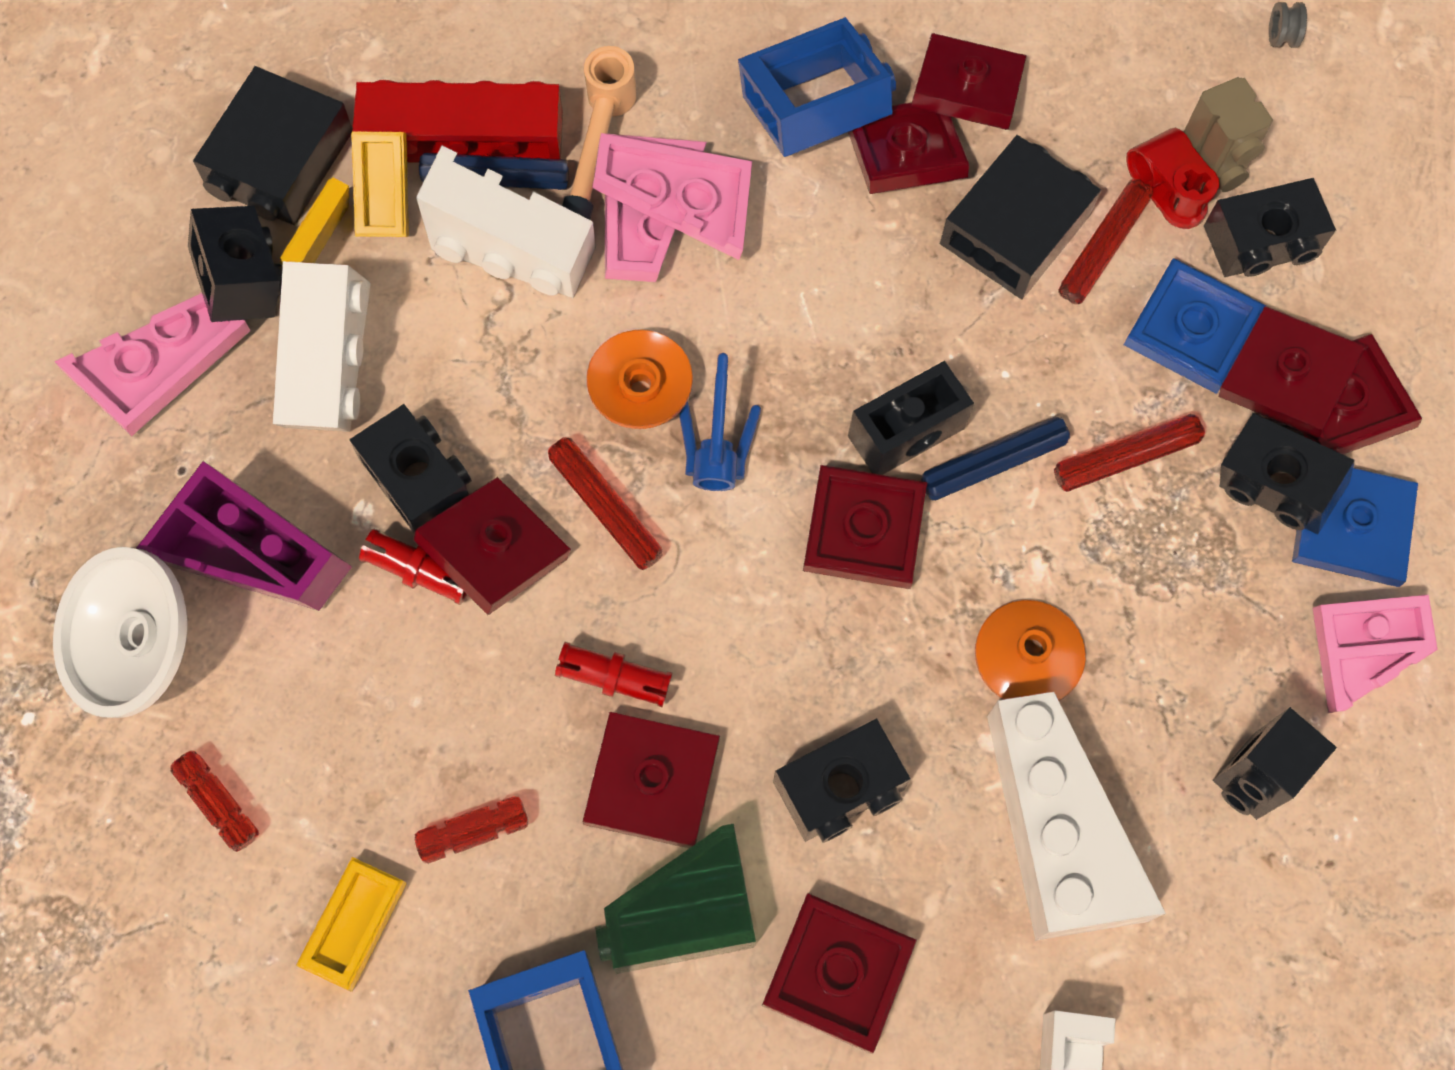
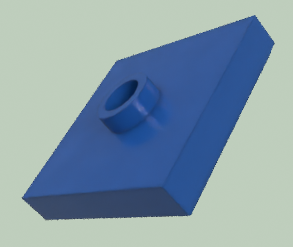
(1194, 325)
(1365, 532)

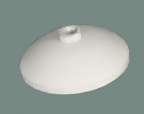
(120, 632)

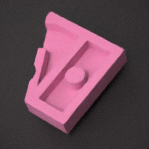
(1370, 644)

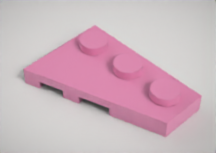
(679, 187)
(634, 240)
(152, 365)

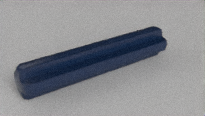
(516, 171)
(995, 458)

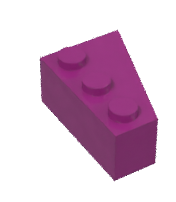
(241, 541)

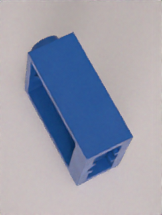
(805, 58)
(535, 984)

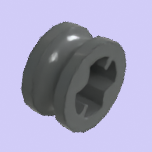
(1287, 24)

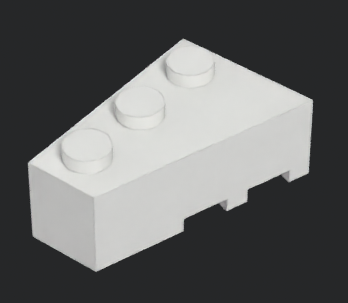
(501, 231)
(319, 346)

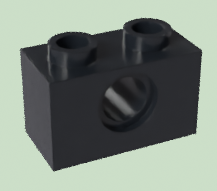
(1290, 211)
(234, 263)
(910, 419)
(395, 444)
(1271, 448)
(862, 755)
(1273, 765)

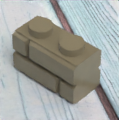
(1229, 130)

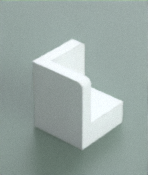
(1074, 1040)

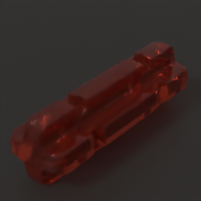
(214, 801)
(471, 830)

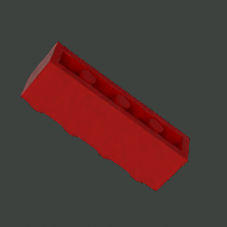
(464, 117)

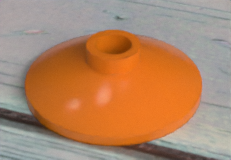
(635, 358)
(1011, 669)

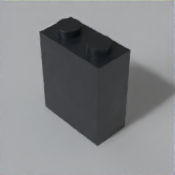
(273, 146)
(1019, 216)

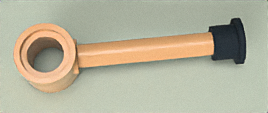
(607, 102)

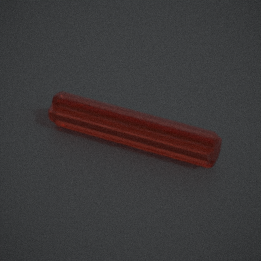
(1105, 241)
(1129, 452)
(605, 503)

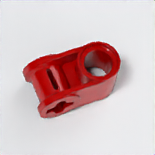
(1174, 173)

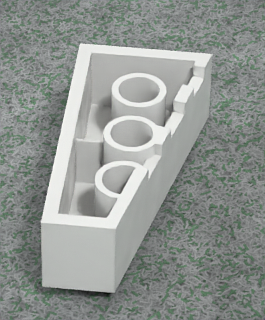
(1064, 830)

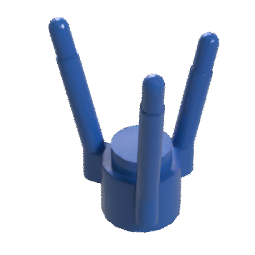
(716, 464)

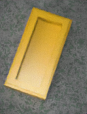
(380, 184)
(318, 223)
(351, 924)

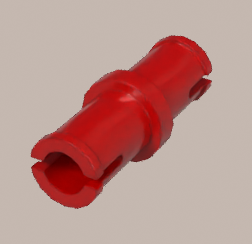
(410, 564)
(613, 674)

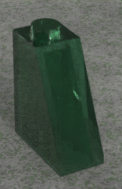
(681, 911)

